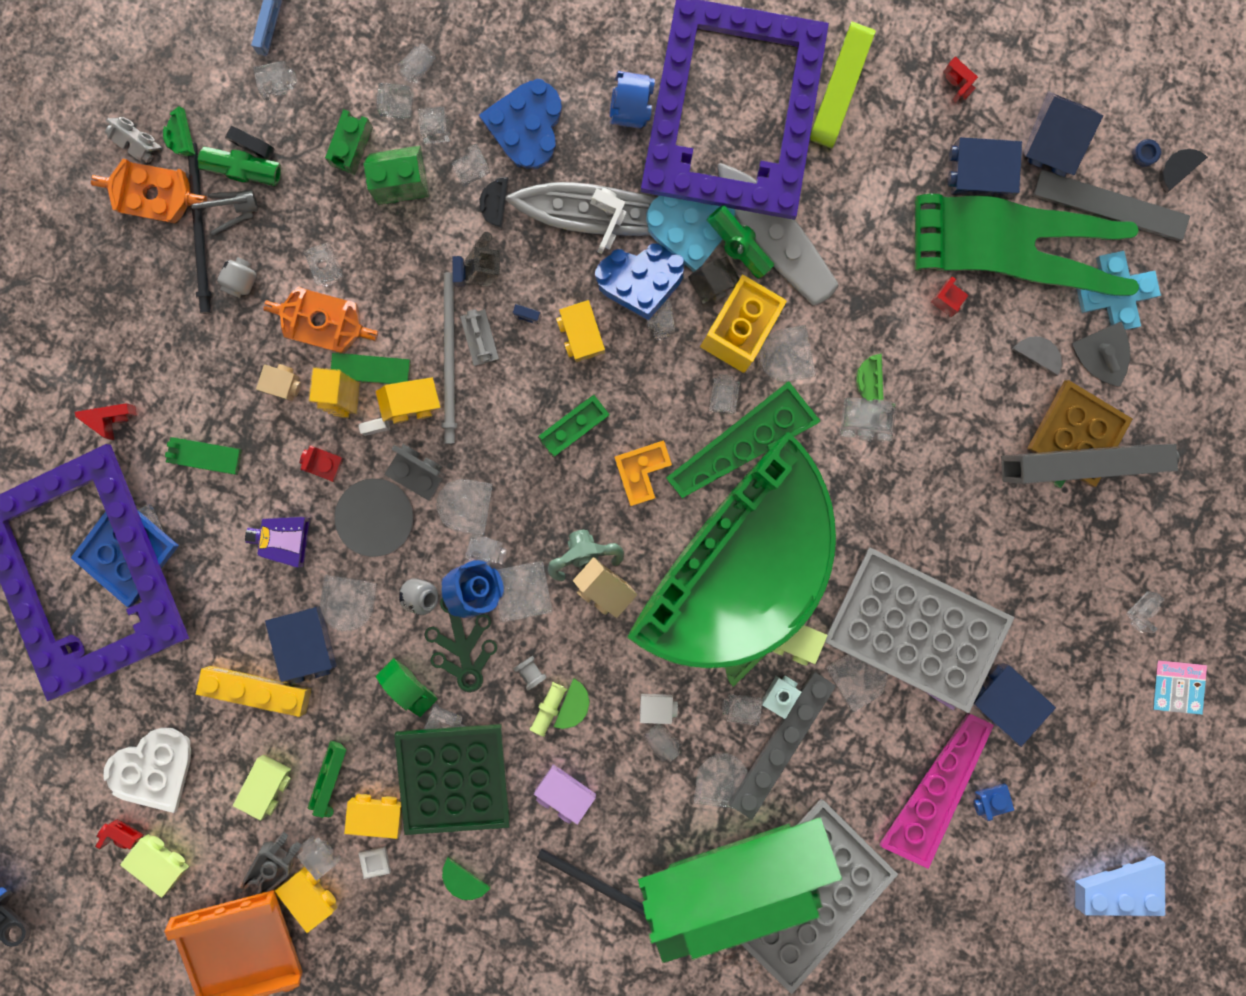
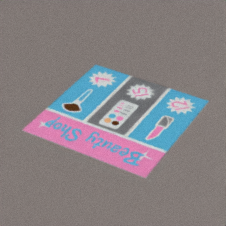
(1180, 687)

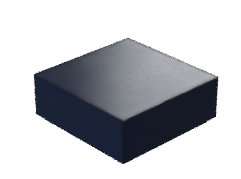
(458, 271)
(527, 314)

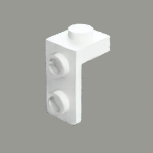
(607, 201)

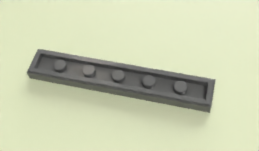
(1110, 205)

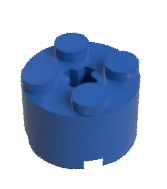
(630, 100)
(472, 589)

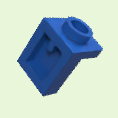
(993, 801)

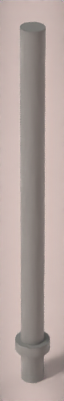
(449, 375)

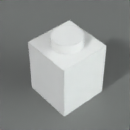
(657, 708)

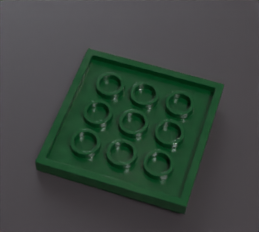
(452, 779)

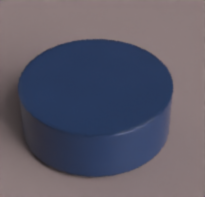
(1146, 153)

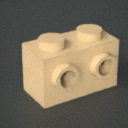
(604, 587)

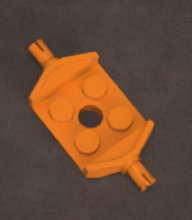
(129, 189)
(338, 331)

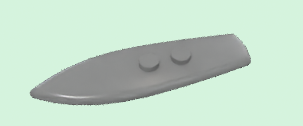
(569, 208)
(787, 248)

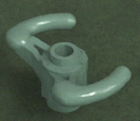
(580, 553)

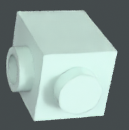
(781, 696)

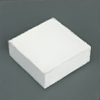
(373, 427)
(374, 862)

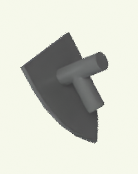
(1105, 353)

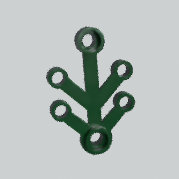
(462, 649)

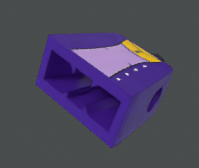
(281, 539)

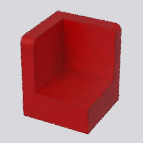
(949, 298)

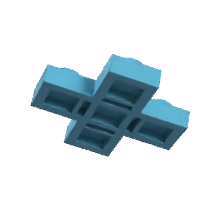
(1120, 307)

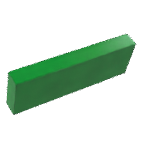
(372, 368)

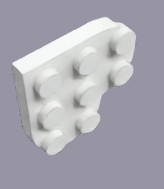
(152, 771)

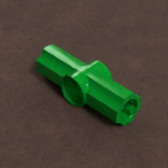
(239, 166)
(740, 241)

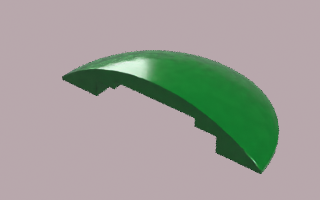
(748, 570)

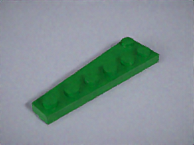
(745, 440)

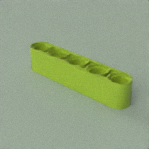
(842, 84)

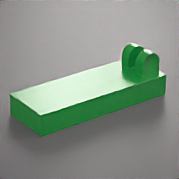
(573, 426)
(203, 455)
(326, 780)

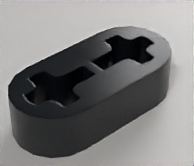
(249, 143)

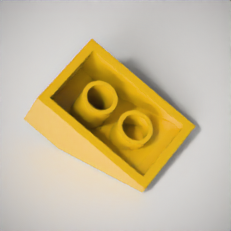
(743, 324)

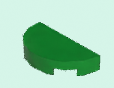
(177, 133)
(461, 882)

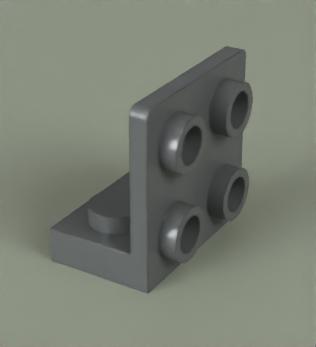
(413, 473)

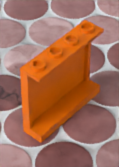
(237, 948)

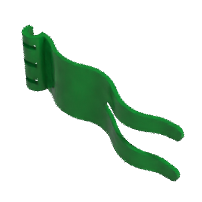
(1001, 238)

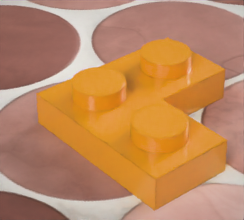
(635, 468)

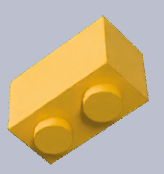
(581, 331)
(407, 400)
(374, 817)
(306, 899)

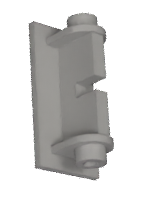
(122, 132)
(479, 337)

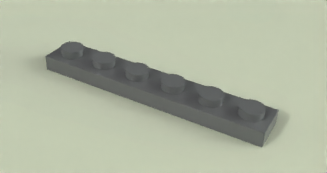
(782, 746)

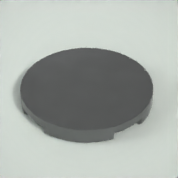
(374, 517)

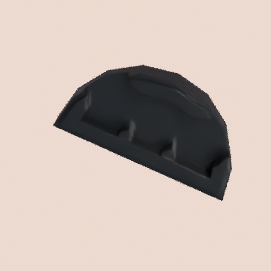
(1179, 166)
(493, 202)

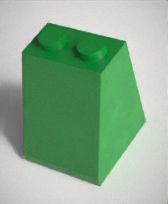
(396, 175)

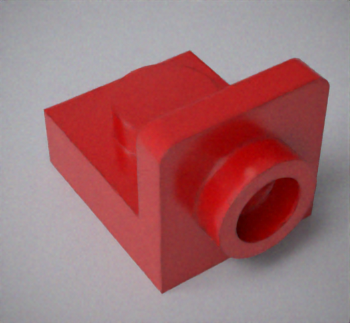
(960, 75)
(320, 463)
(121, 833)

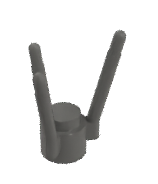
(243, 202)

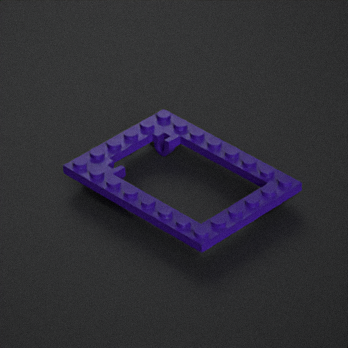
(669, 165)
(158, 615)

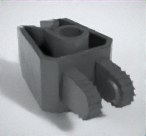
(270, 865)

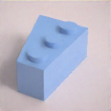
(1127, 891)

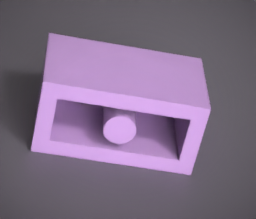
(564, 795)

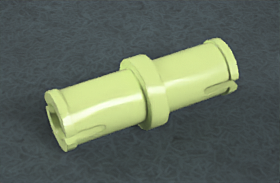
(548, 709)

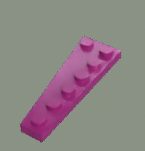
(932, 805)

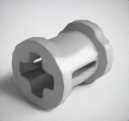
(530, 673)

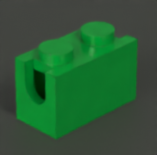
(349, 142)

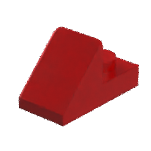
(102, 418)

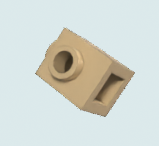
(279, 382)

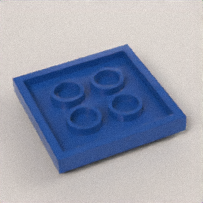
(105, 562)

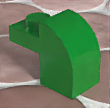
(405, 689)

